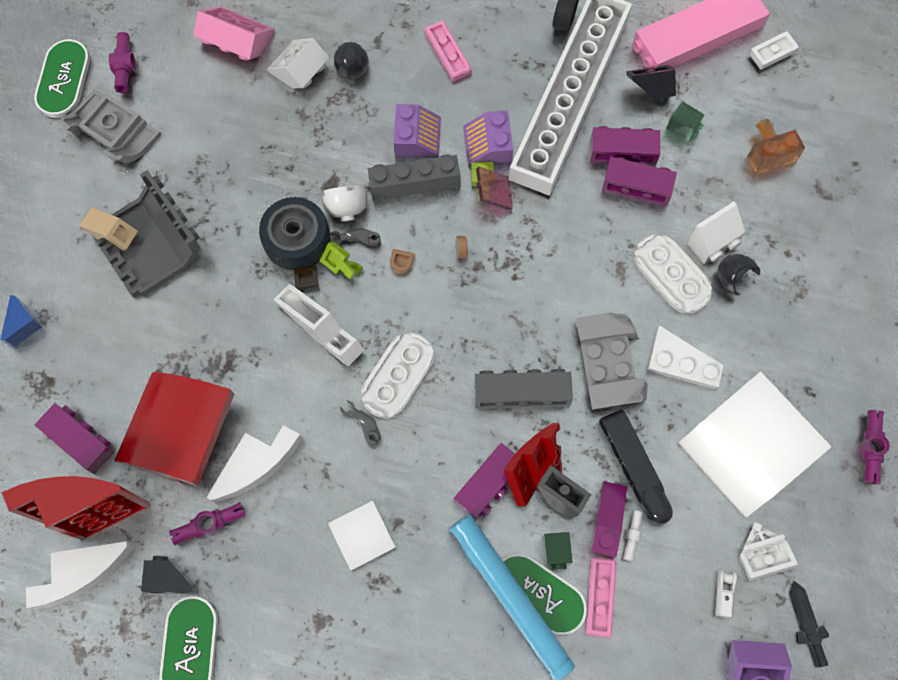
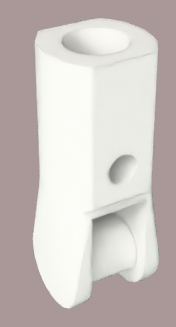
(725, 598)

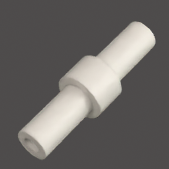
(633, 535)

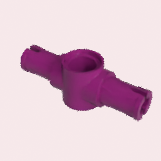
(122, 62)
(870, 457)
(196, 529)

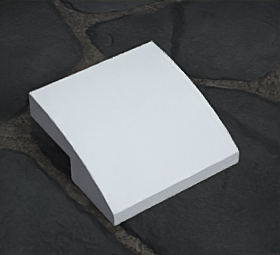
(361, 535)

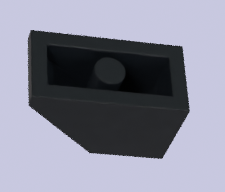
(656, 81)
(165, 578)

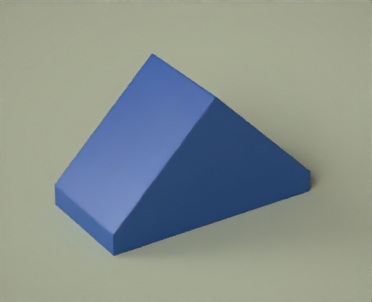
(18, 323)

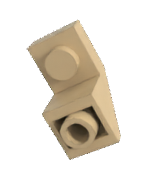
(109, 227)

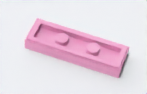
(448, 50)
(601, 597)

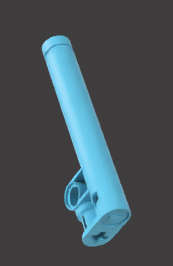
(512, 597)

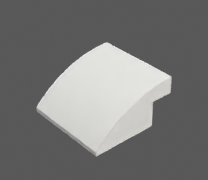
(754, 445)

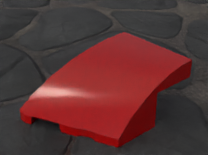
(531, 463)

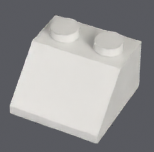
(299, 63)
(717, 234)

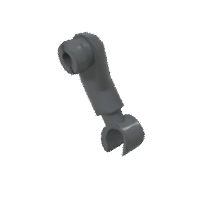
(360, 234)
(367, 422)

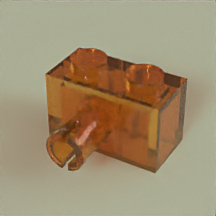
(774, 149)

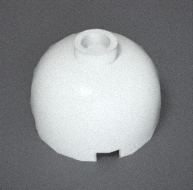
(345, 202)

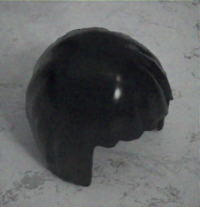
(351, 60)
(733, 268)

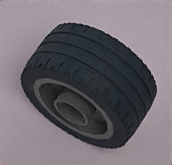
(294, 233)

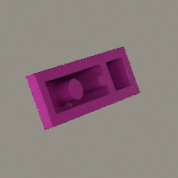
(608, 521)

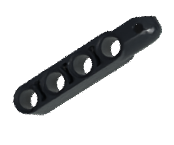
(637, 467)

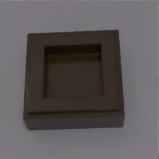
(306, 278)

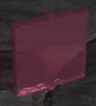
(494, 188)

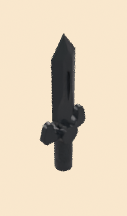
(809, 624)

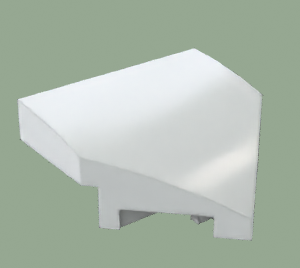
(766, 554)

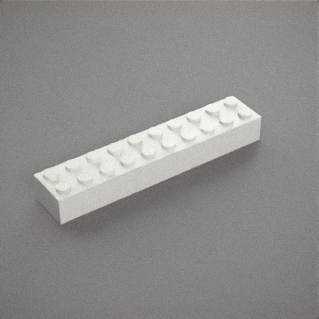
(569, 94)

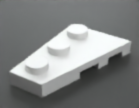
(682, 361)

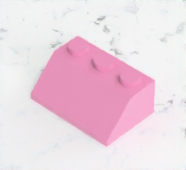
(232, 32)

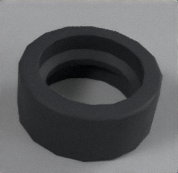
(564, 14)

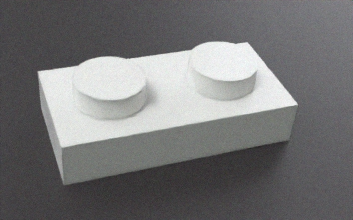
(773, 50)

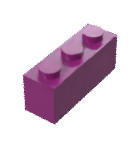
(624, 142)
(639, 180)
(75, 437)
(485, 484)

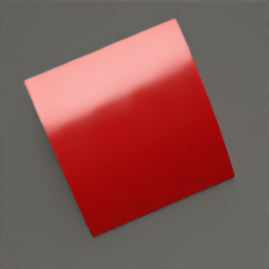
(175, 427)
(74, 504)

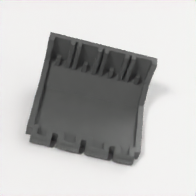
(161, 244)

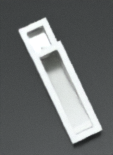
(319, 324)
(253, 464)
(77, 573)

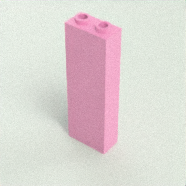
(698, 31)

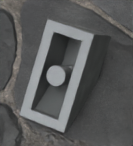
(563, 493)

